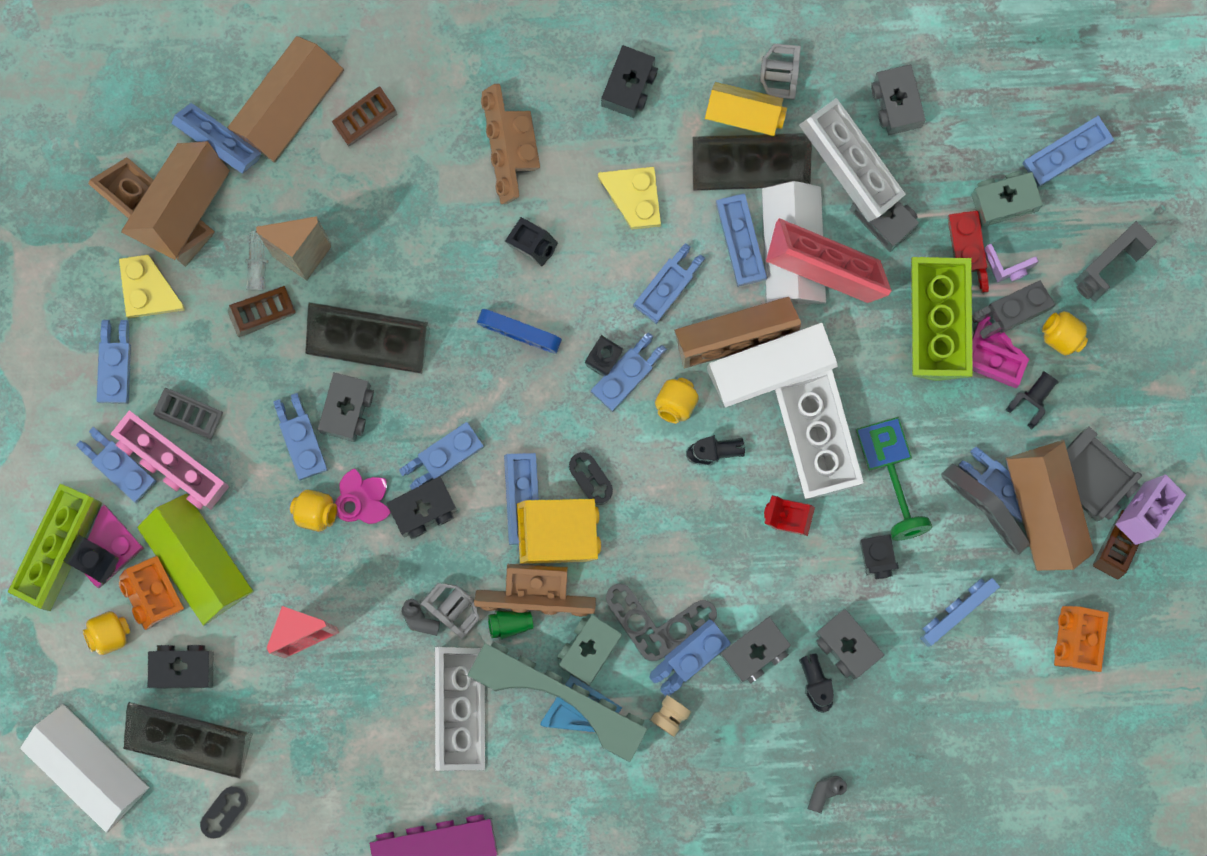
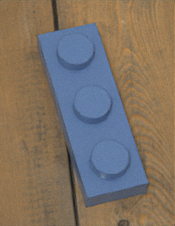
(225, 143)
(1068, 151)
(741, 240)
(520, 486)
(958, 610)

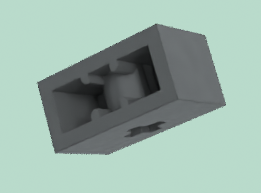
(902, 84)
(892, 229)
(341, 390)
(865, 650)
(738, 653)

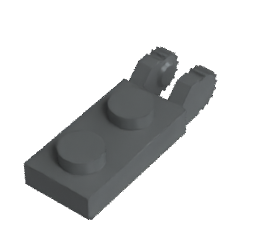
(1015, 309)

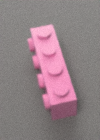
(170, 460)

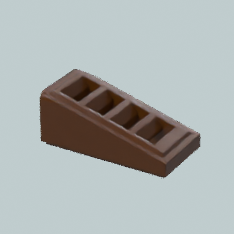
(358, 108)
(245, 306)
(1110, 561)

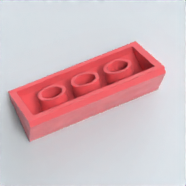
(827, 262)
(296, 632)

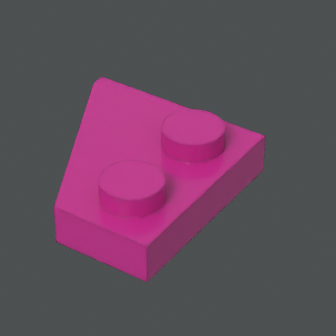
(997, 357)
(114, 537)

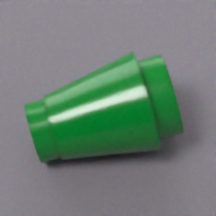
(509, 623)

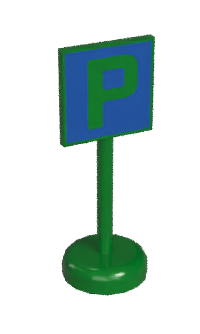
(884, 446)

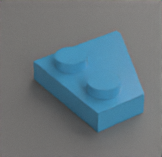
(564, 716)

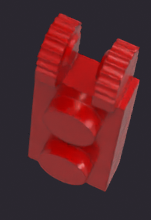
(968, 243)

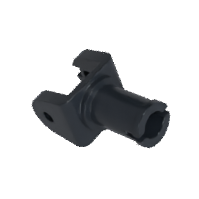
(599, 364)
(1035, 396)
(709, 450)
(819, 689)

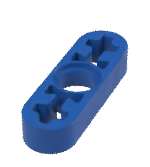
(519, 331)

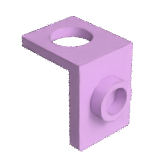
(1014, 273)

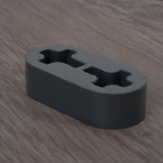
(597, 475)
(218, 808)

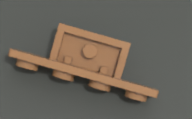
(510, 141)
(535, 589)

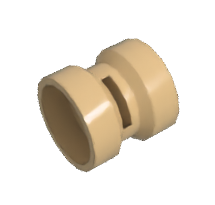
(670, 716)

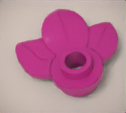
(365, 495)

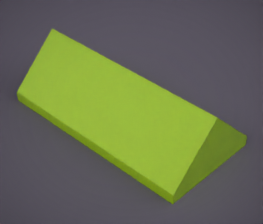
(941, 318)
(194, 558)
(43, 566)

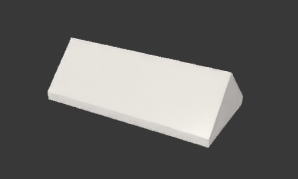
(852, 160)
(801, 206)
(772, 365)
(819, 435)
(458, 711)
(83, 767)

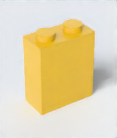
(745, 109)
(558, 531)

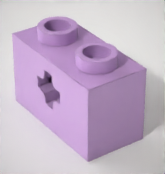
(1150, 509)

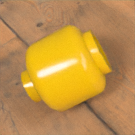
(1065, 333)
(676, 400)
(313, 510)
(106, 633)

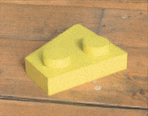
(634, 195)
(146, 289)

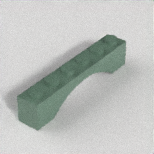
(500, 672)

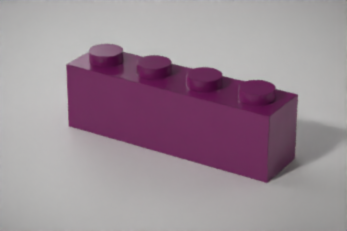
(466, 839)

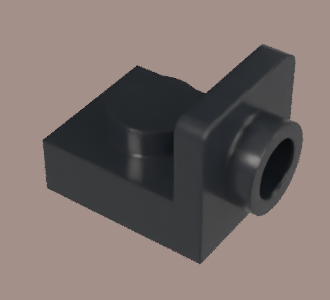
(532, 241)
(879, 556)
(91, 559)

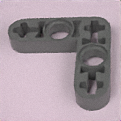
(989, 504)
(661, 633)

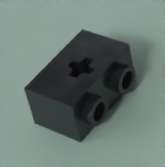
(629, 65)
(430, 493)
(198, 672)

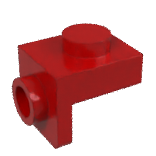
(788, 516)

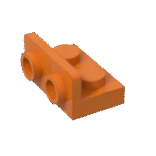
(149, 592)
(1081, 638)

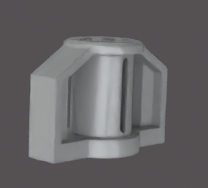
(792, 67)
(454, 613)

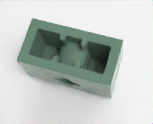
(994, 210)
(588, 667)

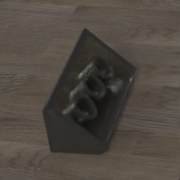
(750, 161)
(366, 337)
(186, 740)

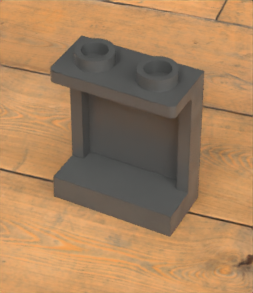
(1134, 241)
(1100, 476)

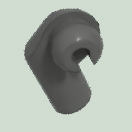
(416, 620)
(825, 789)

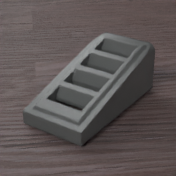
(164, 401)

